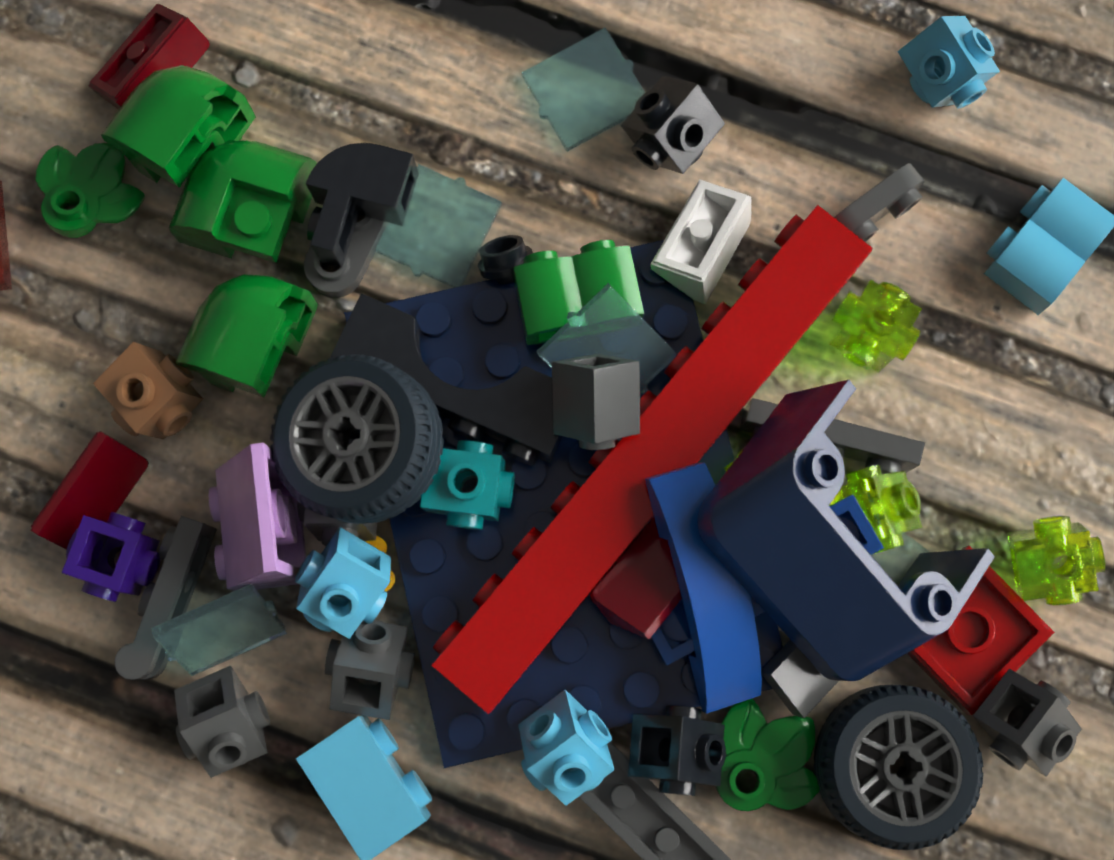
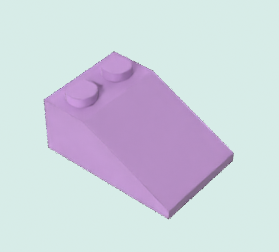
(258, 523)

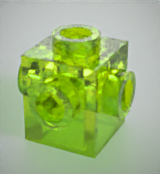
(866, 342)
(887, 501)
(1037, 548)

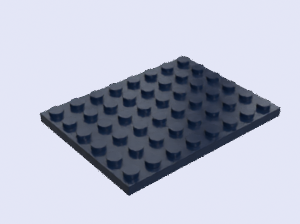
(476, 342)

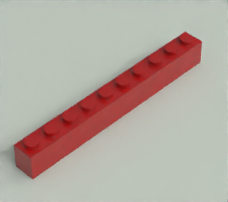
(676, 430)

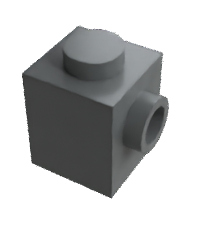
(596, 399)

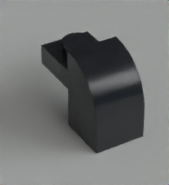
(357, 182)

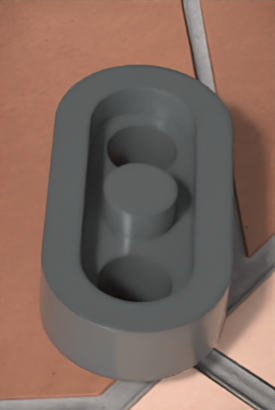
(893, 195)
(357, 260)

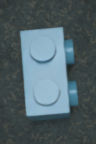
(366, 786)

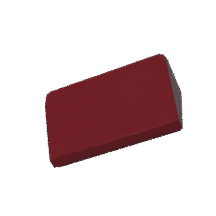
(157, 43)
(91, 488)
(640, 585)

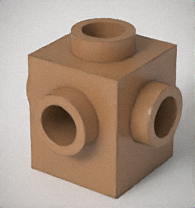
(149, 392)

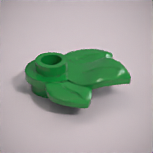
(90, 182)
(775, 755)

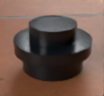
(501, 257)

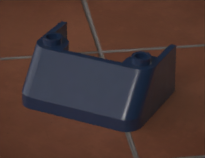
(804, 564)

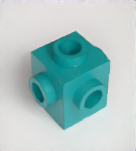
(483, 503)

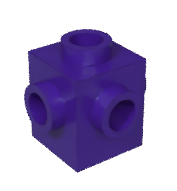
(93, 552)

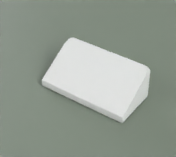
(703, 239)

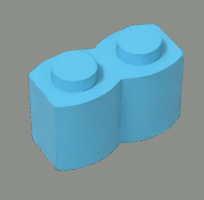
(1050, 246)

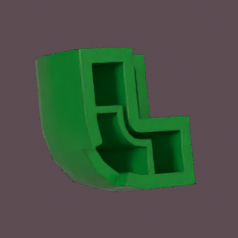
(175, 120)
(243, 199)
(246, 330)

